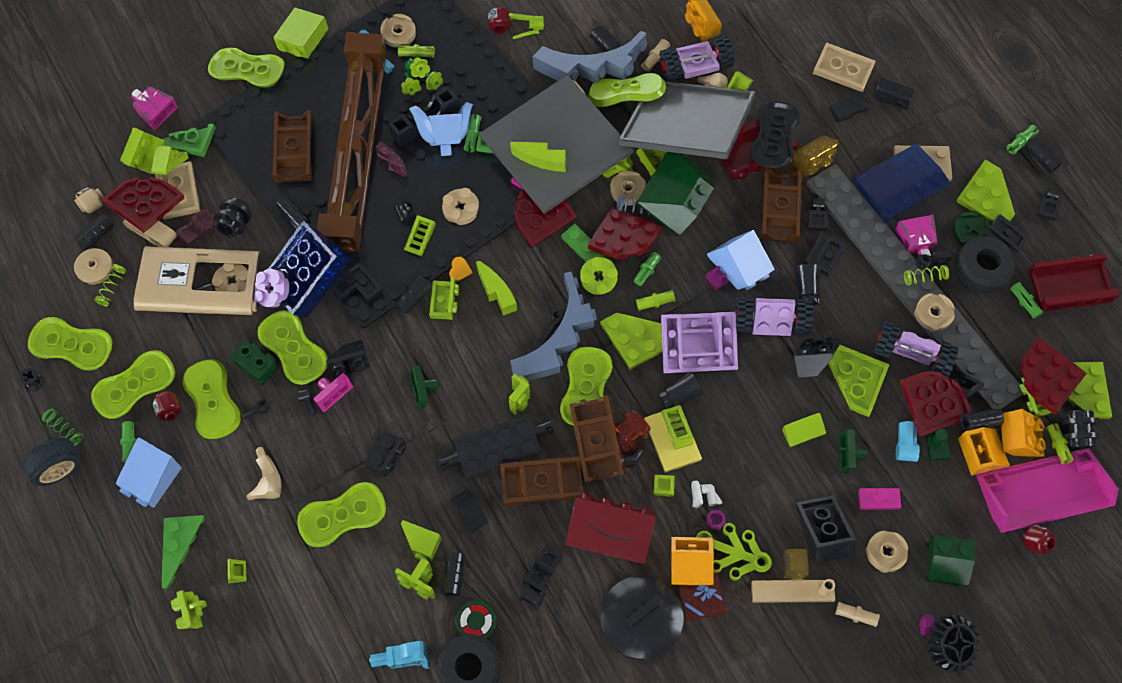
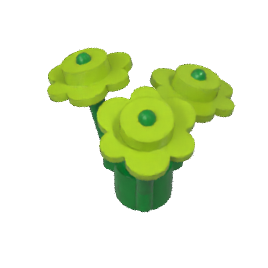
(419, 68)

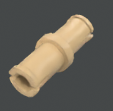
(654, 56)
(857, 614)

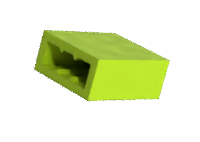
(301, 33)

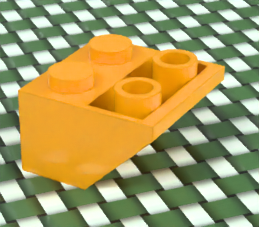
(703, 19)
(1023, 434)
(983, 450)
(692, 561)

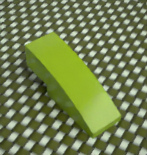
(540, 156)
(496, 289)

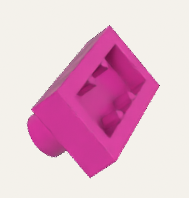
(332, 391)
(879, 499)

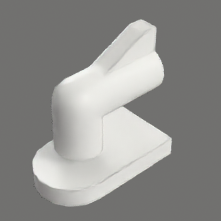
(698, 490)

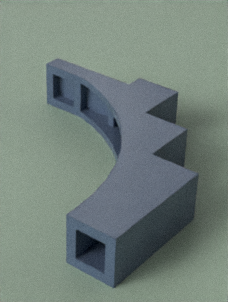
(591, 67)
(547, 358)

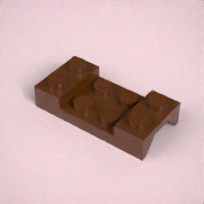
(292, 147)
(781, 206)
(597, 439)
(541, 480)

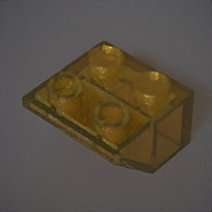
(815, 155)

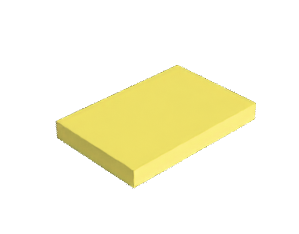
(667, 454)

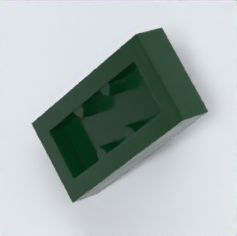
(421, 386)
(938, 445)
(848, 452)

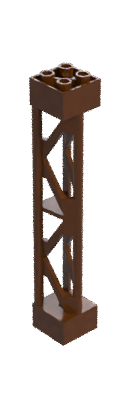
(366, 54)

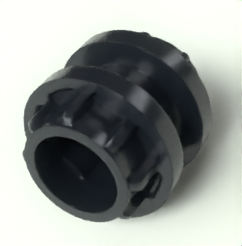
(232, 217)
(1081, 429)

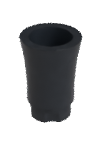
(808, 282)
(680, 391)

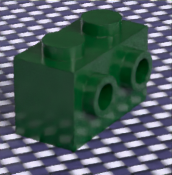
(254, 362)

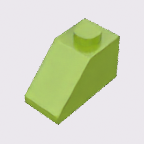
(422, 541)

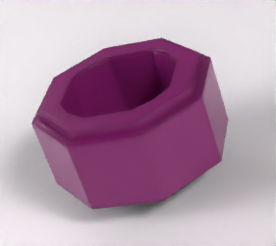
(715, 519)
(925, 622)

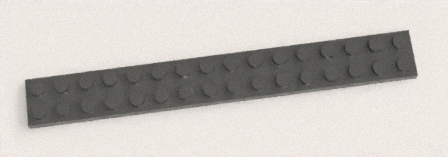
(890, 261)

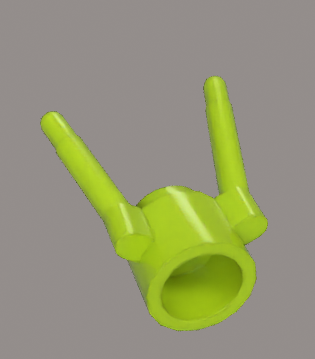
(535, 23)

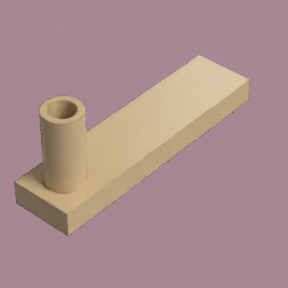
(793, 591)

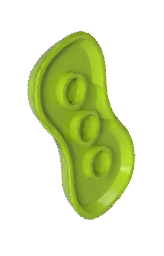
(257, 69)
(640, 88)
(82, 347)
(299, 356)
(588, 374)
(147, 375)
(215, 410)
(325, 521)

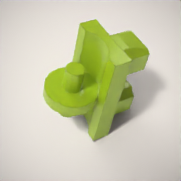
(190, 608)

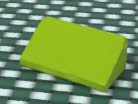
(804, 430)

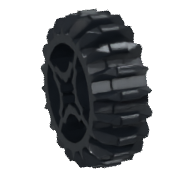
(953, 643)

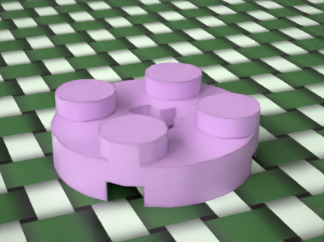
(262, 288)

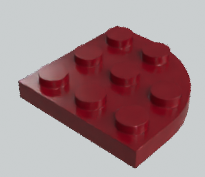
(143, 201)
(536, 225)
(624, 235)
(1049, 375)
(934, 401)

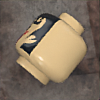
(89, 199)

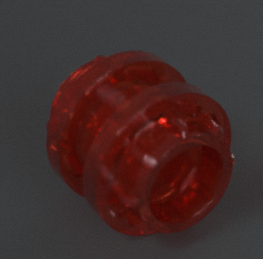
(631, 430)

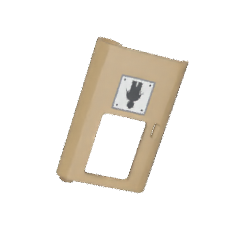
(168, 278)

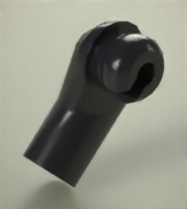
(632, 460)

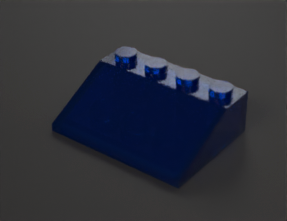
(902, 182)
(310, 265)

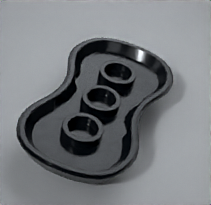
(773, 145)

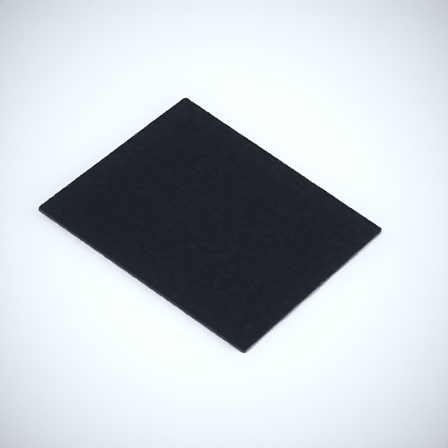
(318, 84)

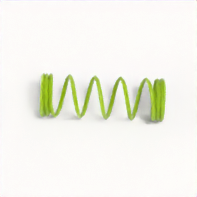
(118, 268)
(907, 274)

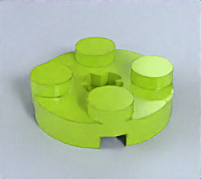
(588, 278)

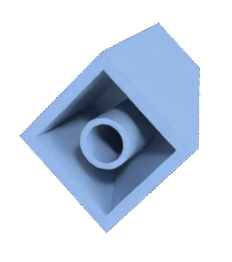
(742, 260)
(147, 473)

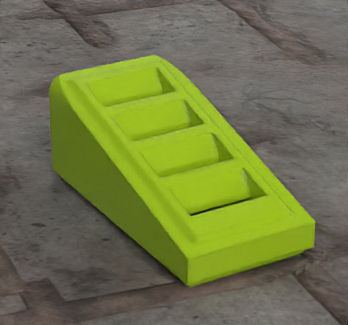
(416, 227)
(682, 438)

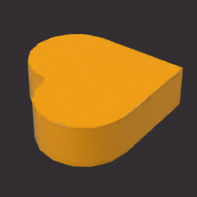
(460, 269)

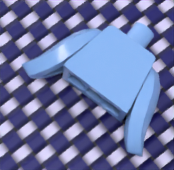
(443, 129)

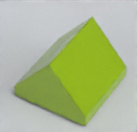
(236, 571)

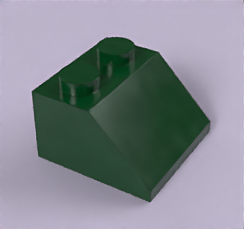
(950, 560)

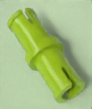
(416, 51)
(655, 300)
(1059, 443)

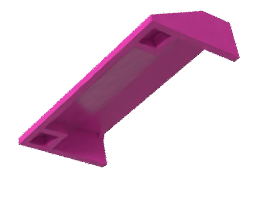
(1046, 490)

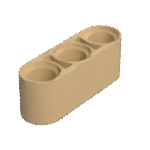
(158, 234)

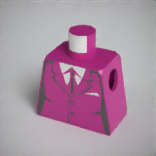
(153, 106)
(917, 234)

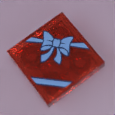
(702, 600)

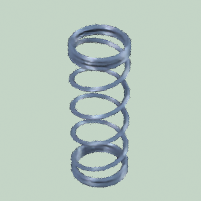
(621, 201)

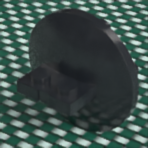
(642, 617)

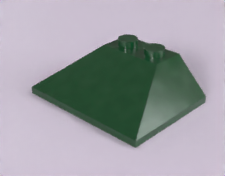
(676, 192)

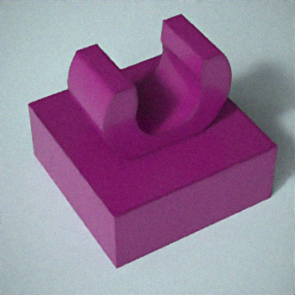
(717, 278)

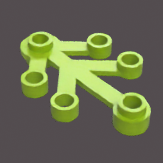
(738, 553)

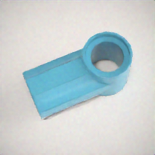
(907, 446)

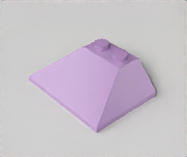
(699, 342)

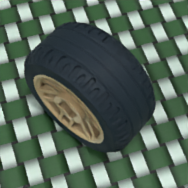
(51, 461)

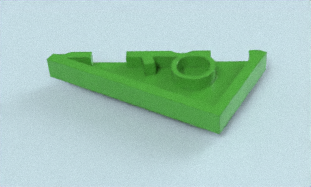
(191, 141)
(177, 538)

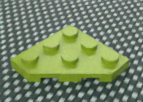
(987, 193)
(633, 338)
(858, 378)
(1092, 391)

